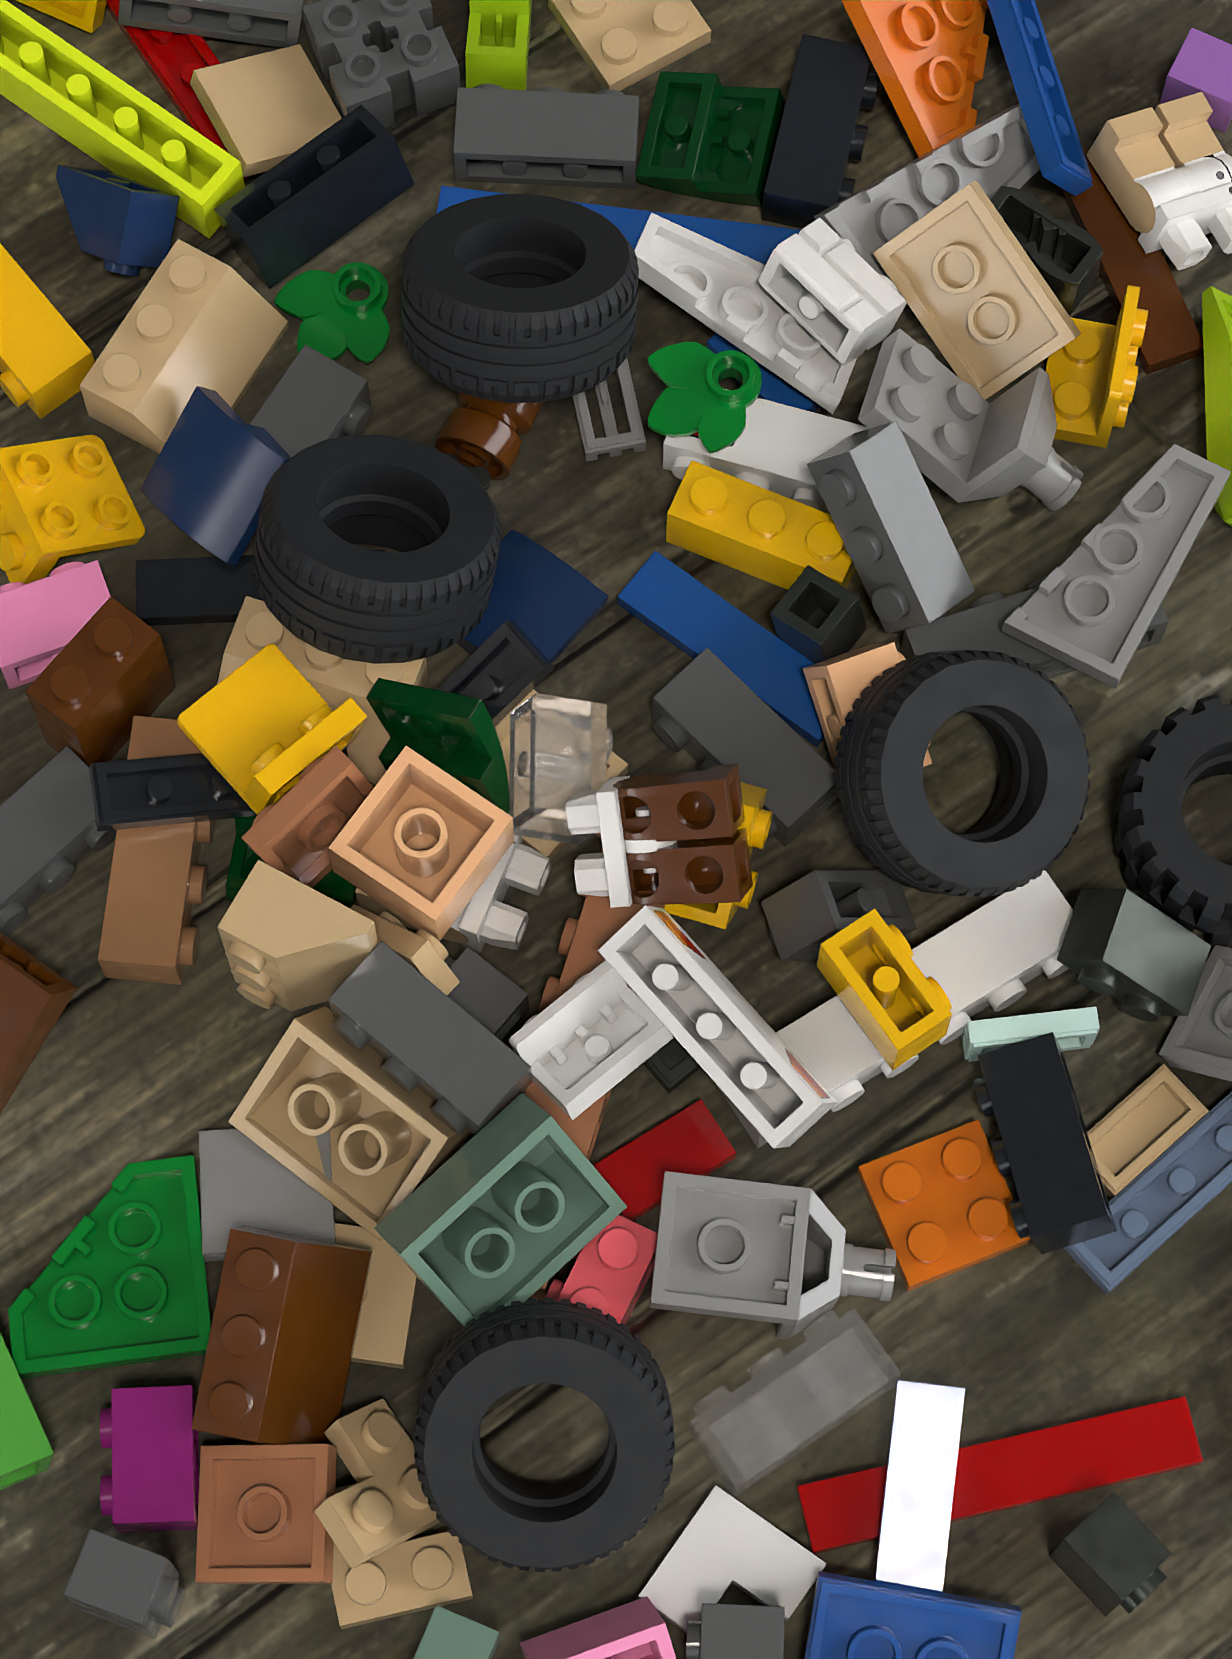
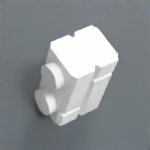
(832, 291)

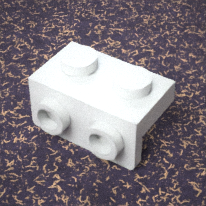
(589, 1040)

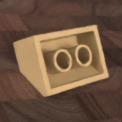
(184, 331)
(328, 674)
(291, 941)
(379, 1133)

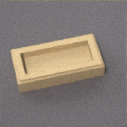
(1143, 1128)

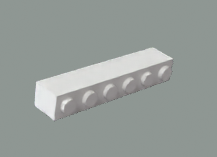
(976, 964)

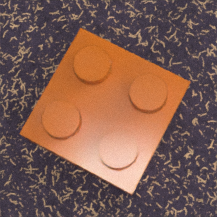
(941, 1204)

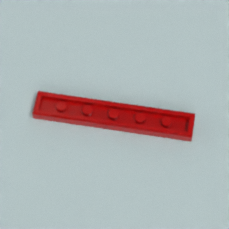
(1017, 1471)

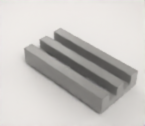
(612, 442)

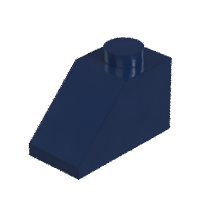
(118, 218)

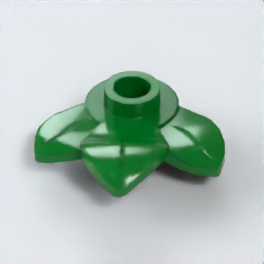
(333, 320)
(696, 399)

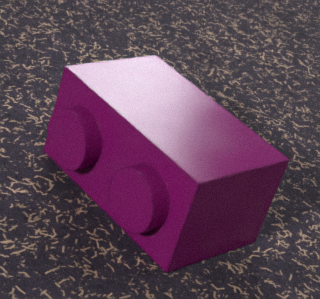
(152, 1459)

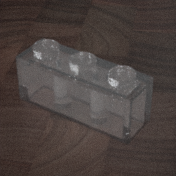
(792, 1400)

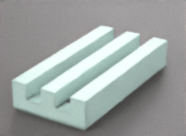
(1071, 1028)

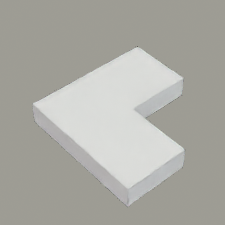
(725, 1547)

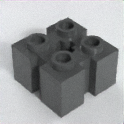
(382, 56)

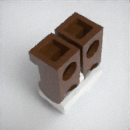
(664, 838)

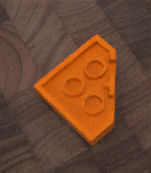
(926, 61)

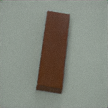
(1169, 329)

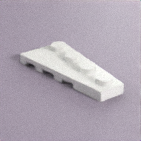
(724, 295)

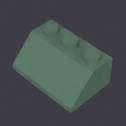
(501, 1213)

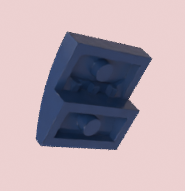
(214, 475)
(538, 594)

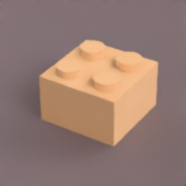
(422, 843)

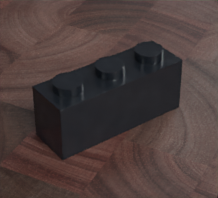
(819, 131)
(315, 196)
(1043, 1144)

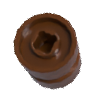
(487, 433)

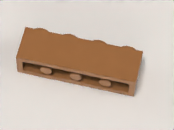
(154, 880)

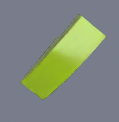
(498, 43)

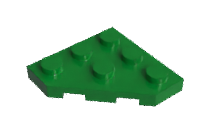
(122, 1281)

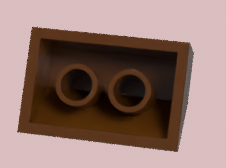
(281, 1337)

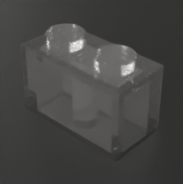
(555, 753)

